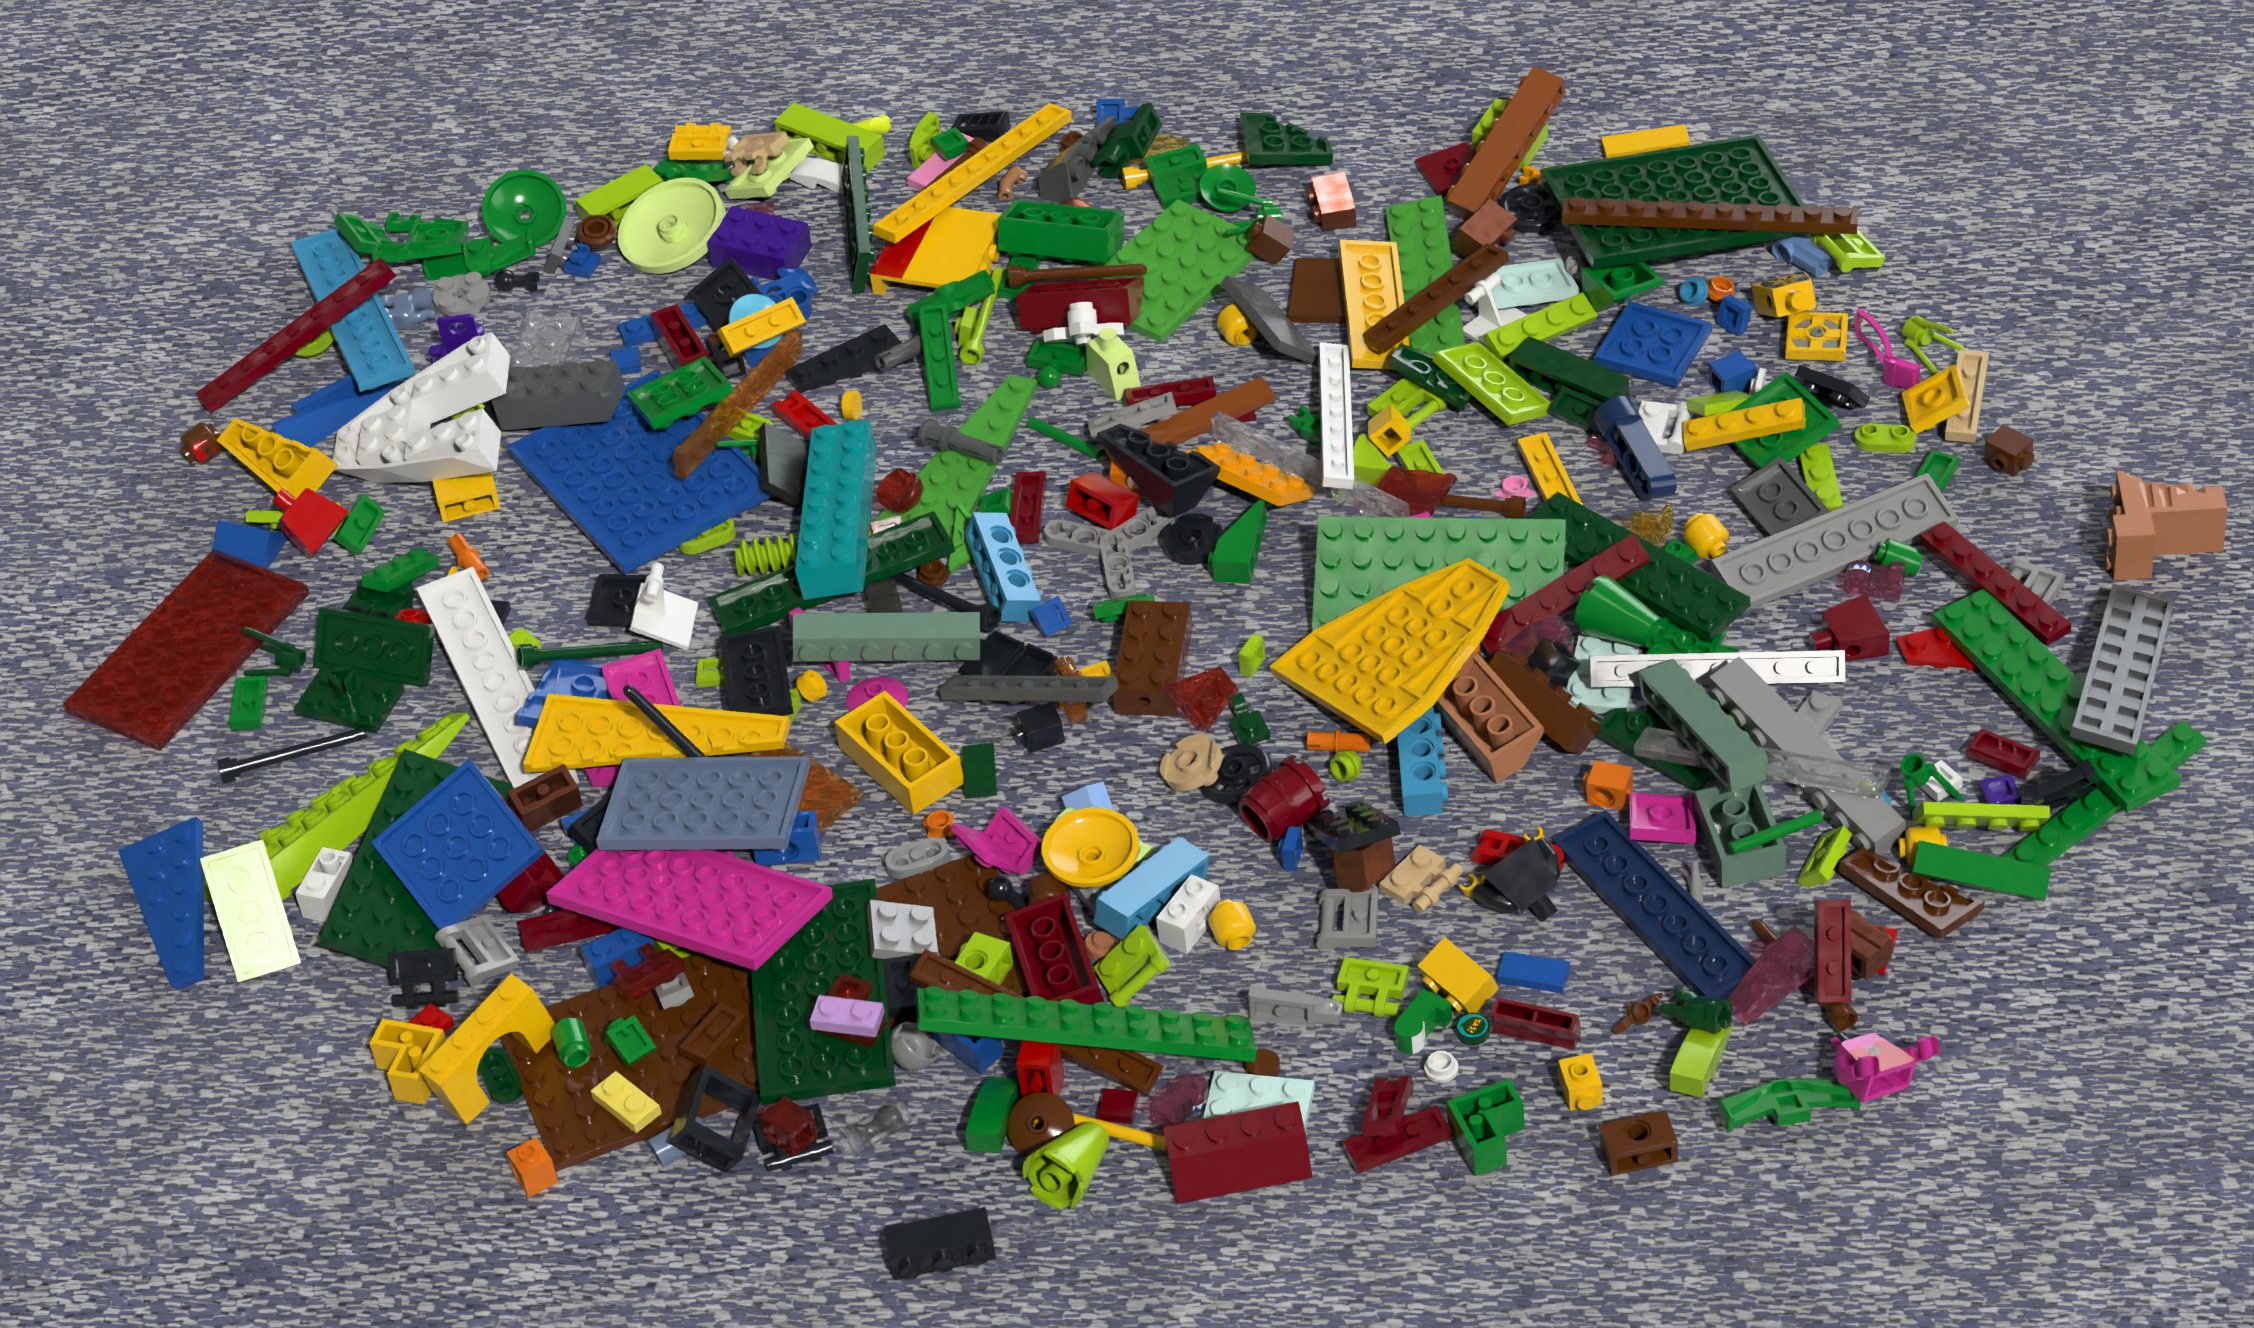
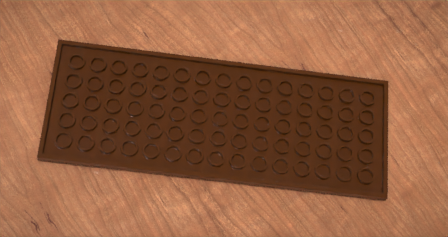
(561, 1098)

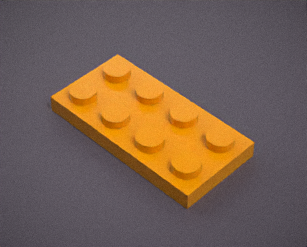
(1256, 478)

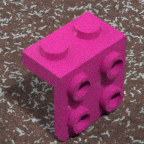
(1003, 844)

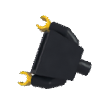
(1520, 880)

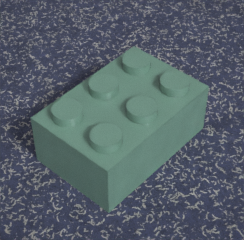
(1732, 816)

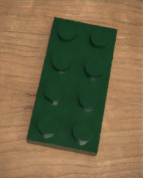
(374, 645)

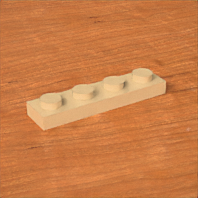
(1973, 369)

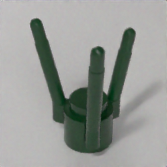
(287, 656)

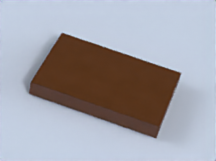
(1317, 292)

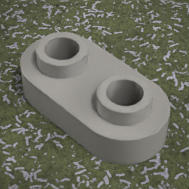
(916, 857)

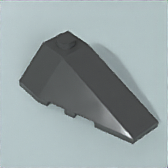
(1073, 167)

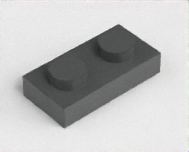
(558, 253)

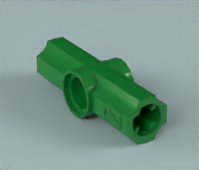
(956, 295)

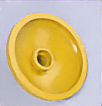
(1090, 847)

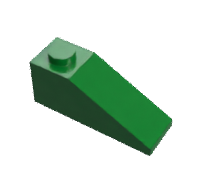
(1239, 547)

